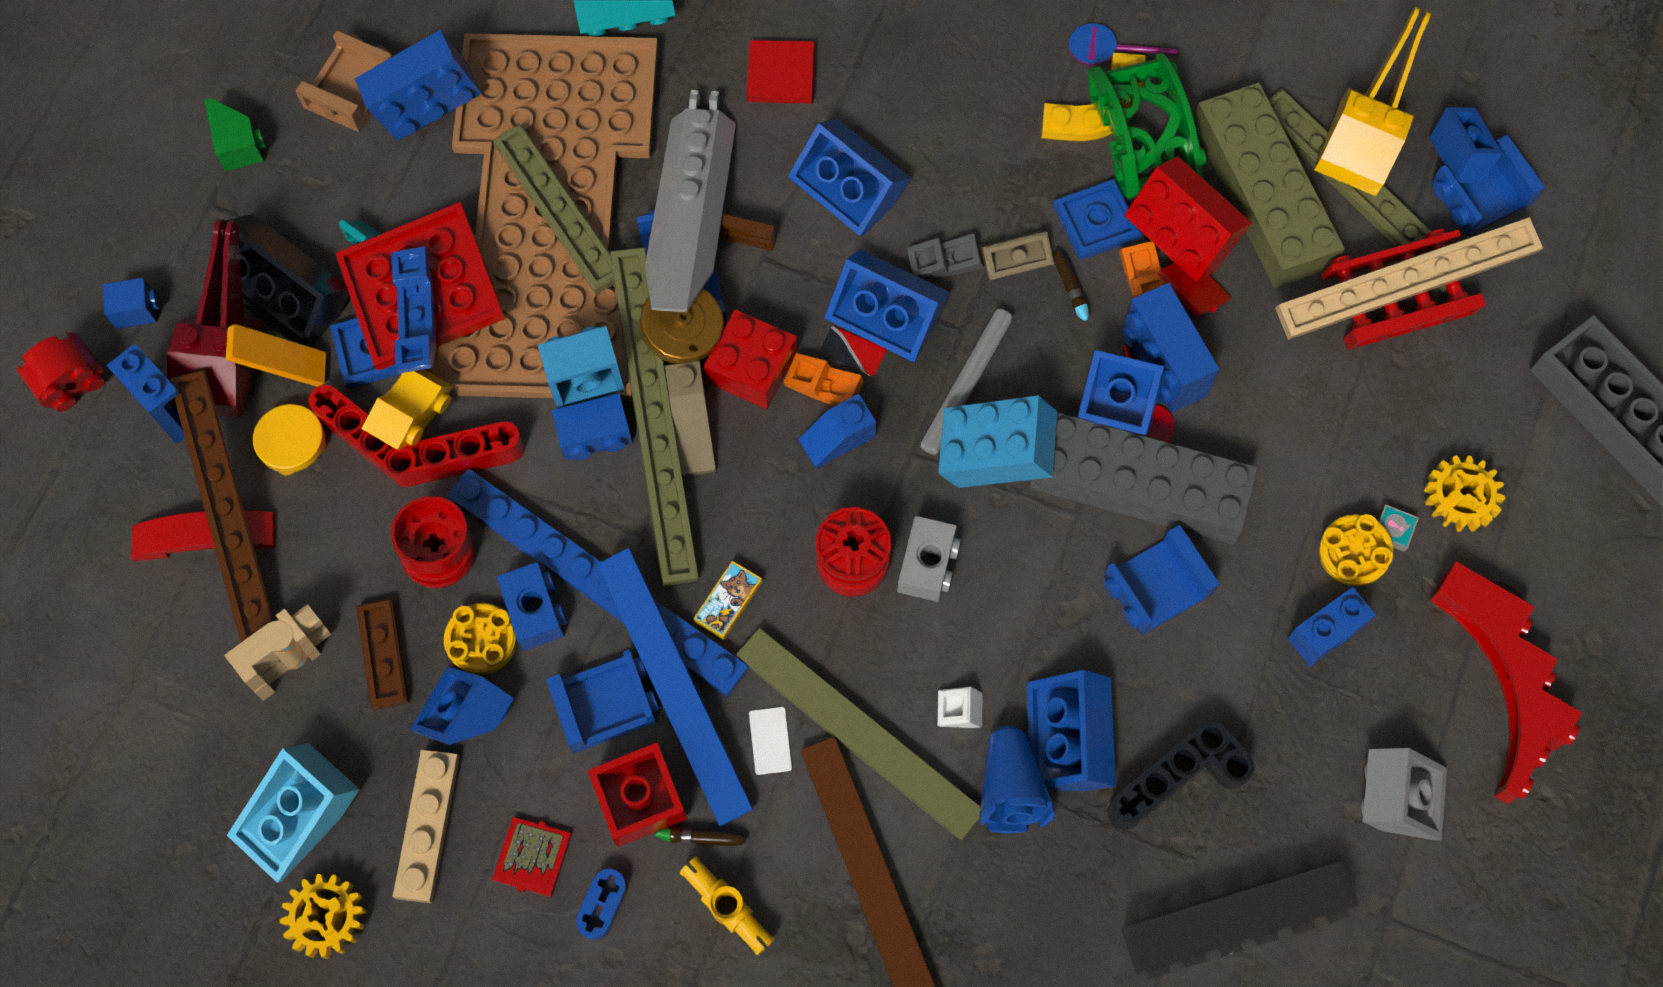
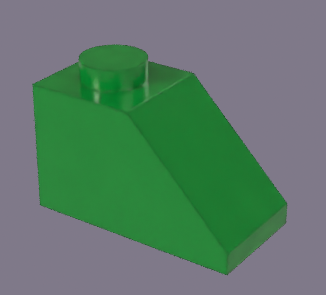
(234, 136)

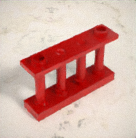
(1396, 321)

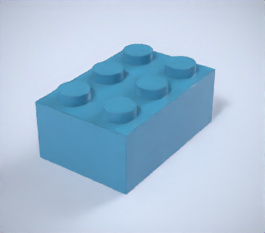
(998, 442)

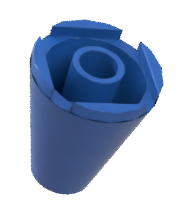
(1013, 785)

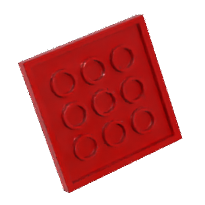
(459, 277)

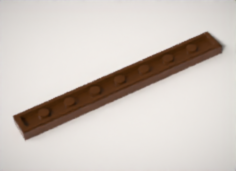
(222, 503)
(866, 865)

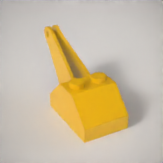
(1367, 131)

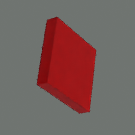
(780, 71)

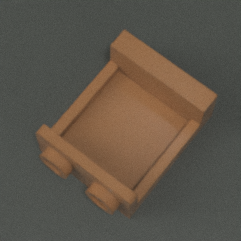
(334, 90)

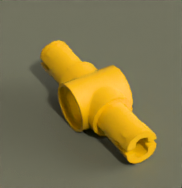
(741, 919)

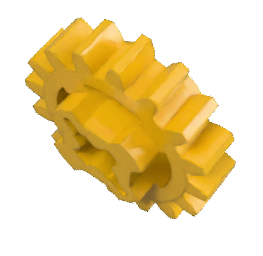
(1461, 508)
(308, 923)

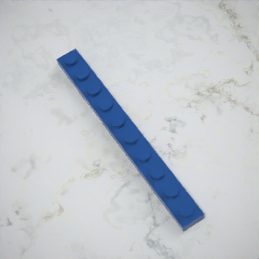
(581, 572)

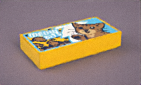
(727, 600)

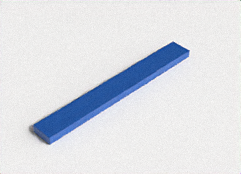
(675, 687)

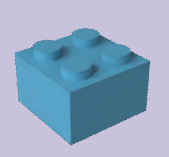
(581, 366)

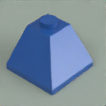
(461, 708)

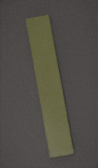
(556, 207)

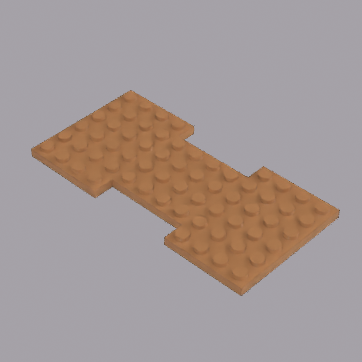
(582, 109)

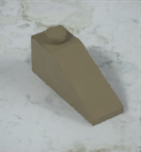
(690, 418)

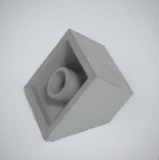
(1404, 793)

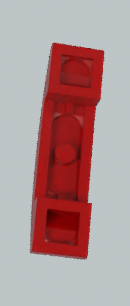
(191, 532)

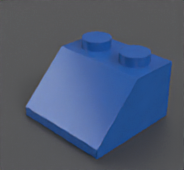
(1121, 392)

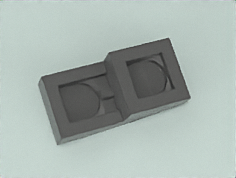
(945, 259)

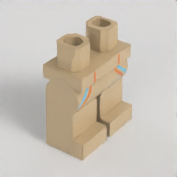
(277, 648)

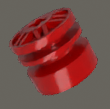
(421, 528)
(847, 570)

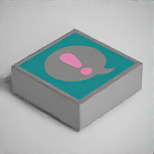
(1398, 525)

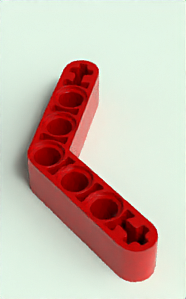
(421, 469)

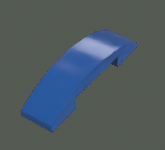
(415, 310)

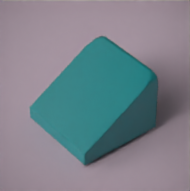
(357, 231)

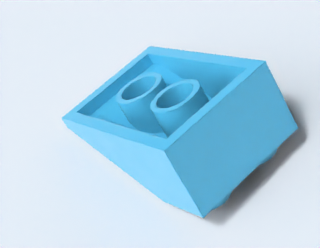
(292, 810)

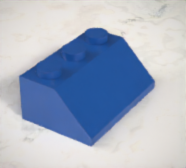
(848, 176)
(886, 305)
(1072, 730)

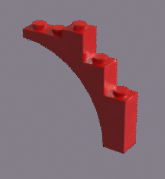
(1524, 671)

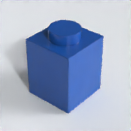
(130, 303)

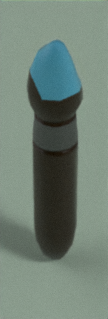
(1071, 285)

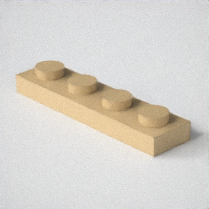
(426, 826)

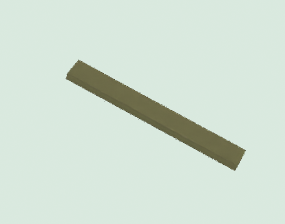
(1382, 211)
(860, 734)

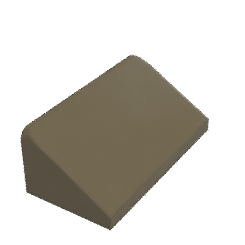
(1016, 254)

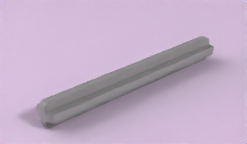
(968, 376)

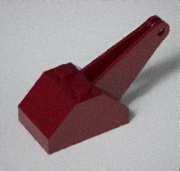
(202, 338)

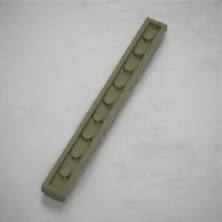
(654, 425)

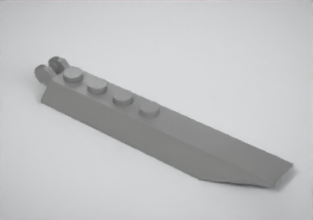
(689, 205)

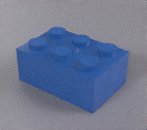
(418, 85)
(1166, 337)

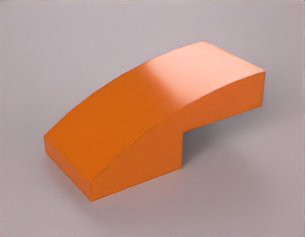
(1141, 268)
(820, 381)

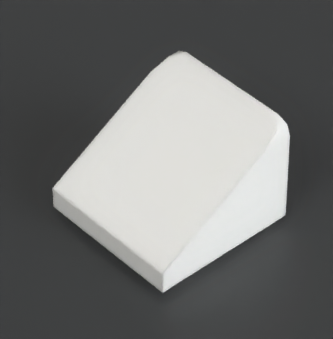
(960, 708)

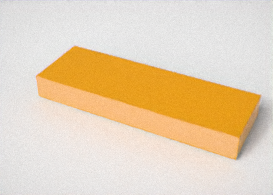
(275, 355)

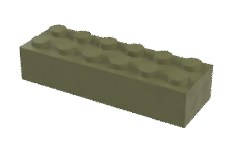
(1267, 185)

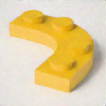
(1083, 121)

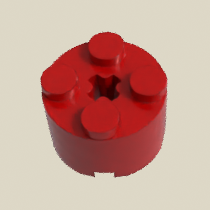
(60, 371)

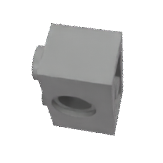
(928, 538)

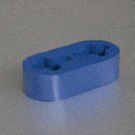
(593, 901)

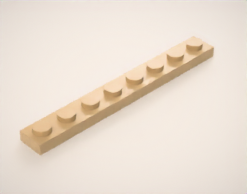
(1408, 278)

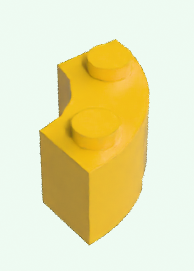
(408, 408)

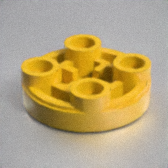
(289, 438)
(1356, 550)
(480, 638)

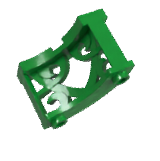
(1119, 84)

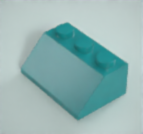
(599, 15)

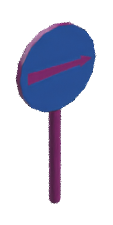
(1095, 45)

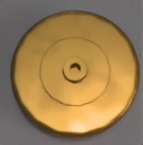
(683, 335)

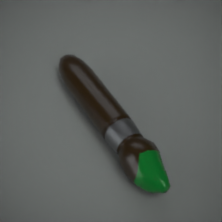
(701, 836)

